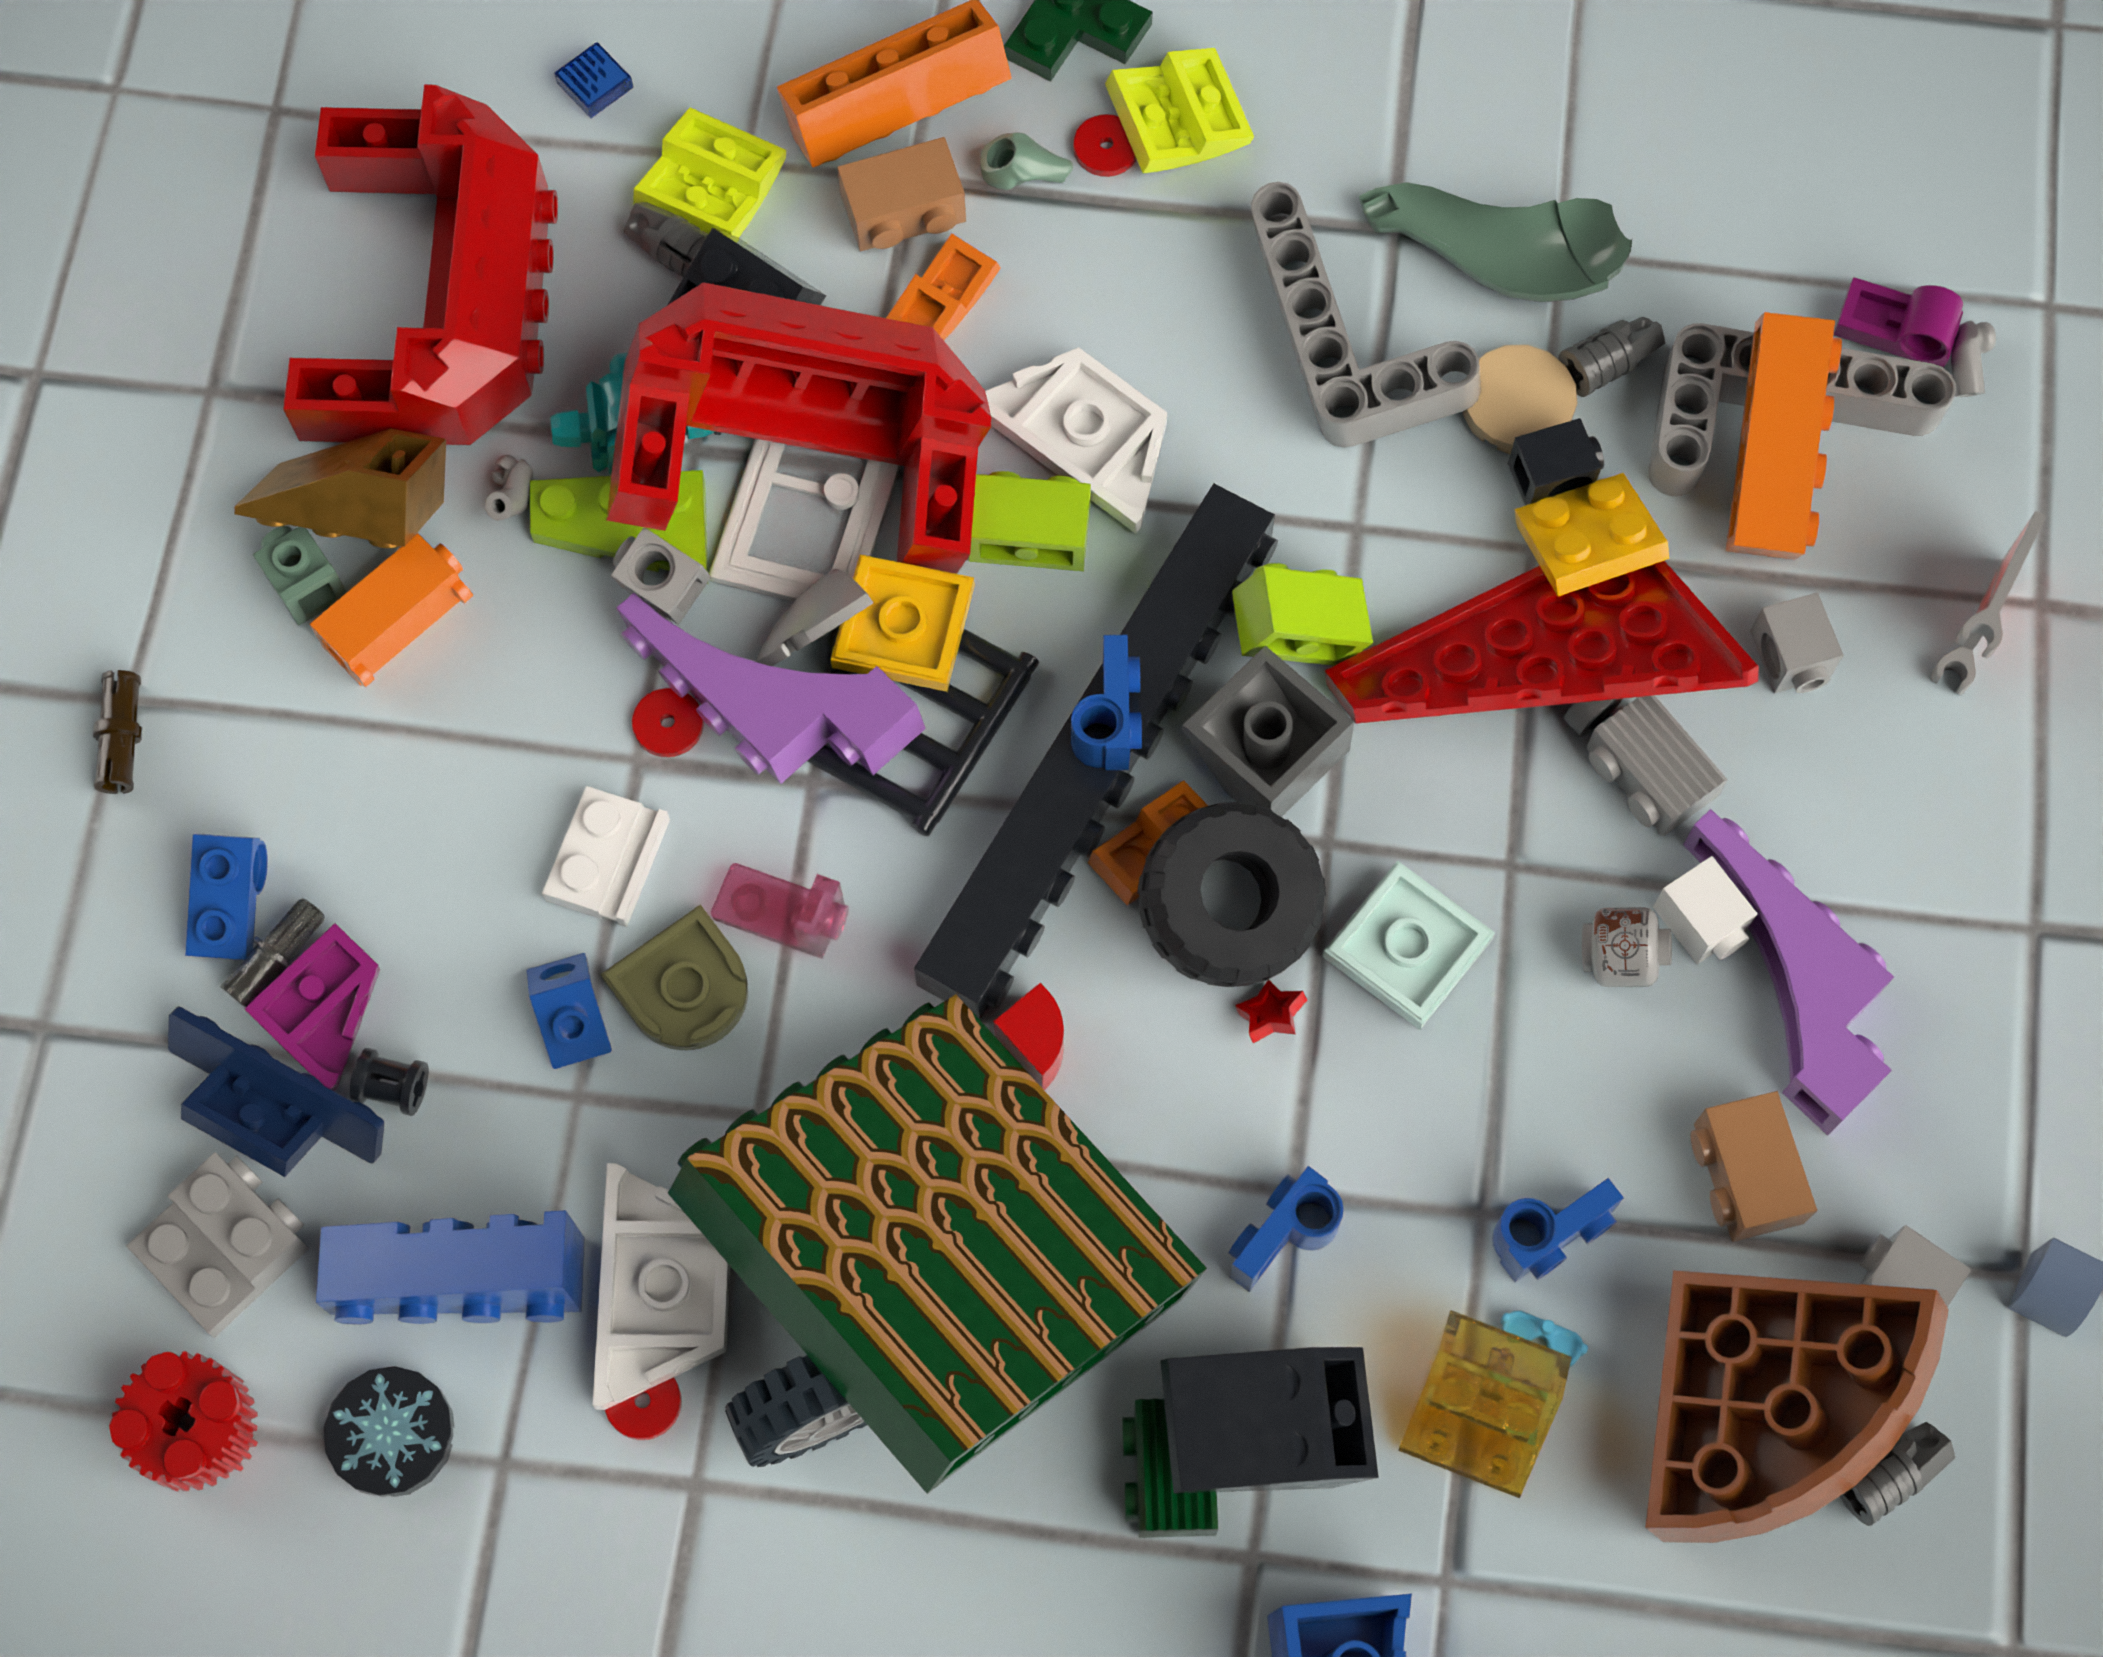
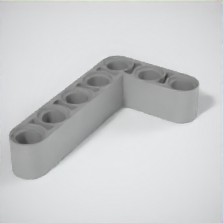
(1327, 337)
(1725, 380)

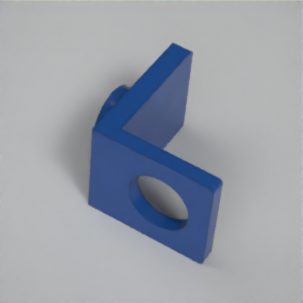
(568, 1011)

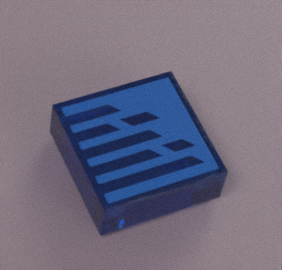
(594, 80)

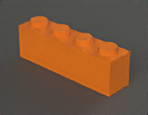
(894, 82)
(1781, 436)

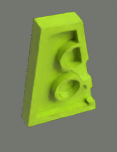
(574, 512)

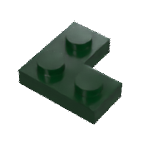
(1055, 26)

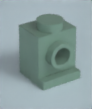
(299, 572)

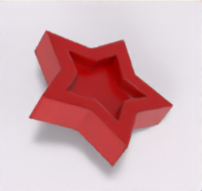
(1271, 1011)

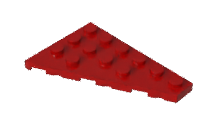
(1545, 649)

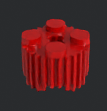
(157, 1402)

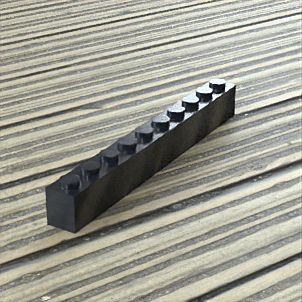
(1066, 799)

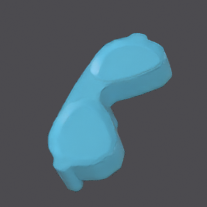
(1555, 1336)

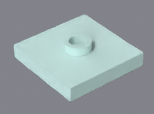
(1408, 945)

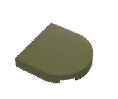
(682, 984)

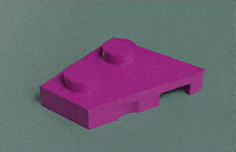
(319, 1004)

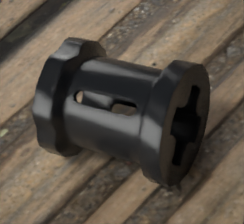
(406, 1094)

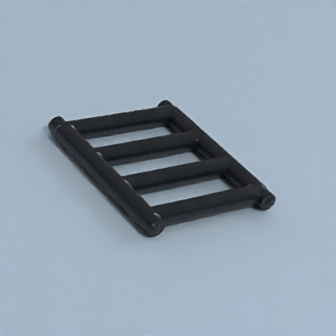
(954, 764)

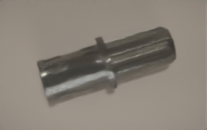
(273, 954)

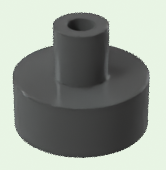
(1586, 716)

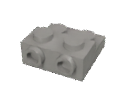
(219, 1242)

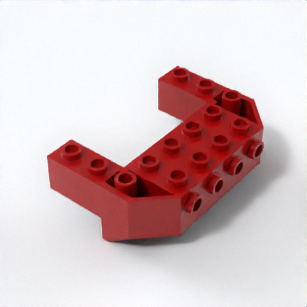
(483, 280)
(807, 382)

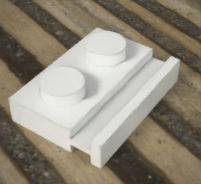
(606, 856)

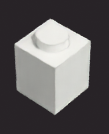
(1706, 912)

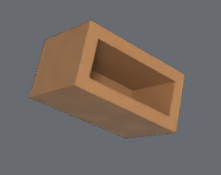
(902, 194)
(1752, 1167)

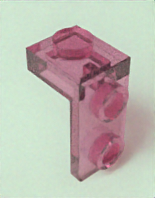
(781, 909)

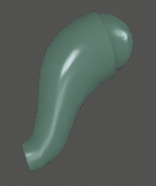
(1517, 251)

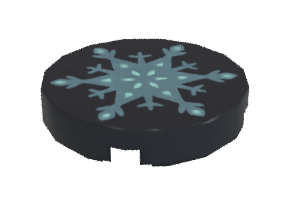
(389, 1432)

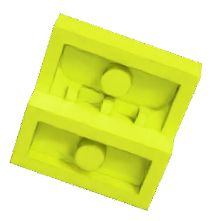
(1179, 110)
(711, 173)

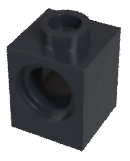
(1555, 461)

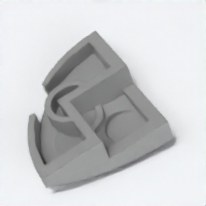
(814, 614)

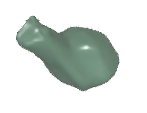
(1017, 159)

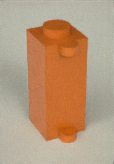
(390, 608)

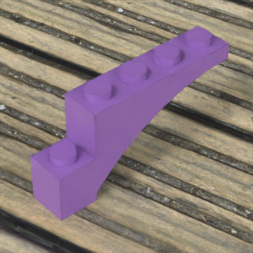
(777, 711)
(1817, 975)

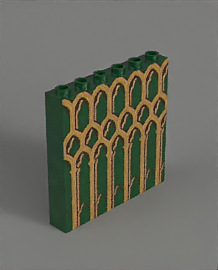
(935, 1236)

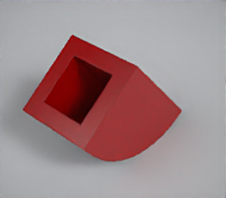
(1034, 1034)

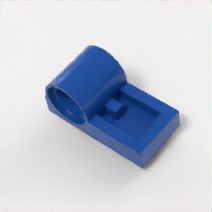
(1111, 708)
(223, 894)
(1585, 1217)
(1259, 1247)

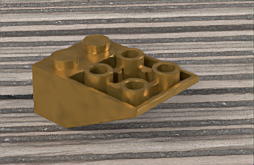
(361, 489)

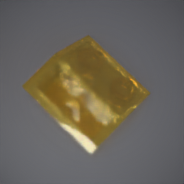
(1486, 1404)

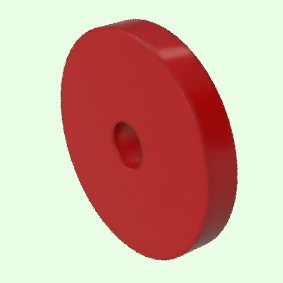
(1096, 158)
(667, 740)
(648, 1421)

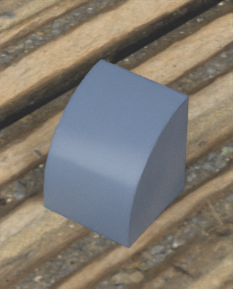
(2058, 1287)

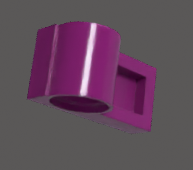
(1899, 323)

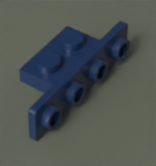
(262, 1103)

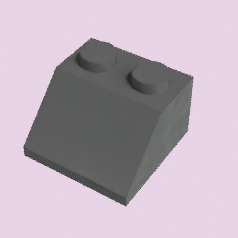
(1269, 734)

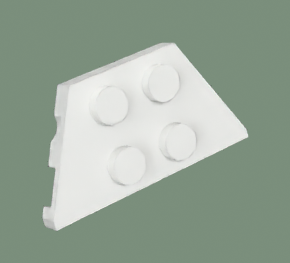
(1085, 427)
(657, 1292)

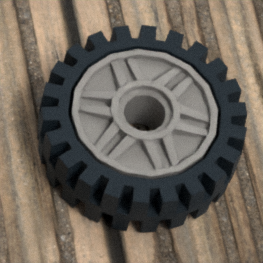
(789, 1414)

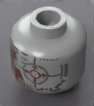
(1625, 947)

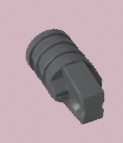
(665, 236)
(1611, 353)
(1900, 1474)

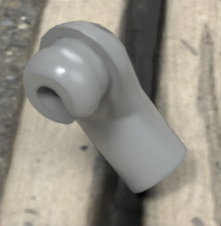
(1966, 357)
(514, 496)

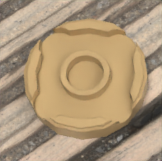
(1520, 394)

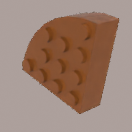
(1781, 1397)

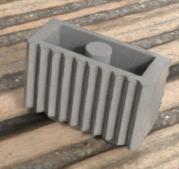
(1654, 764)

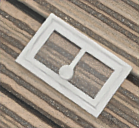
(800, 518)

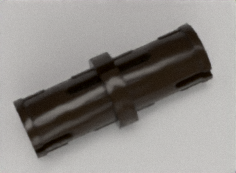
(117, 732)

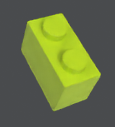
(1030, 521)
(1302, 615)

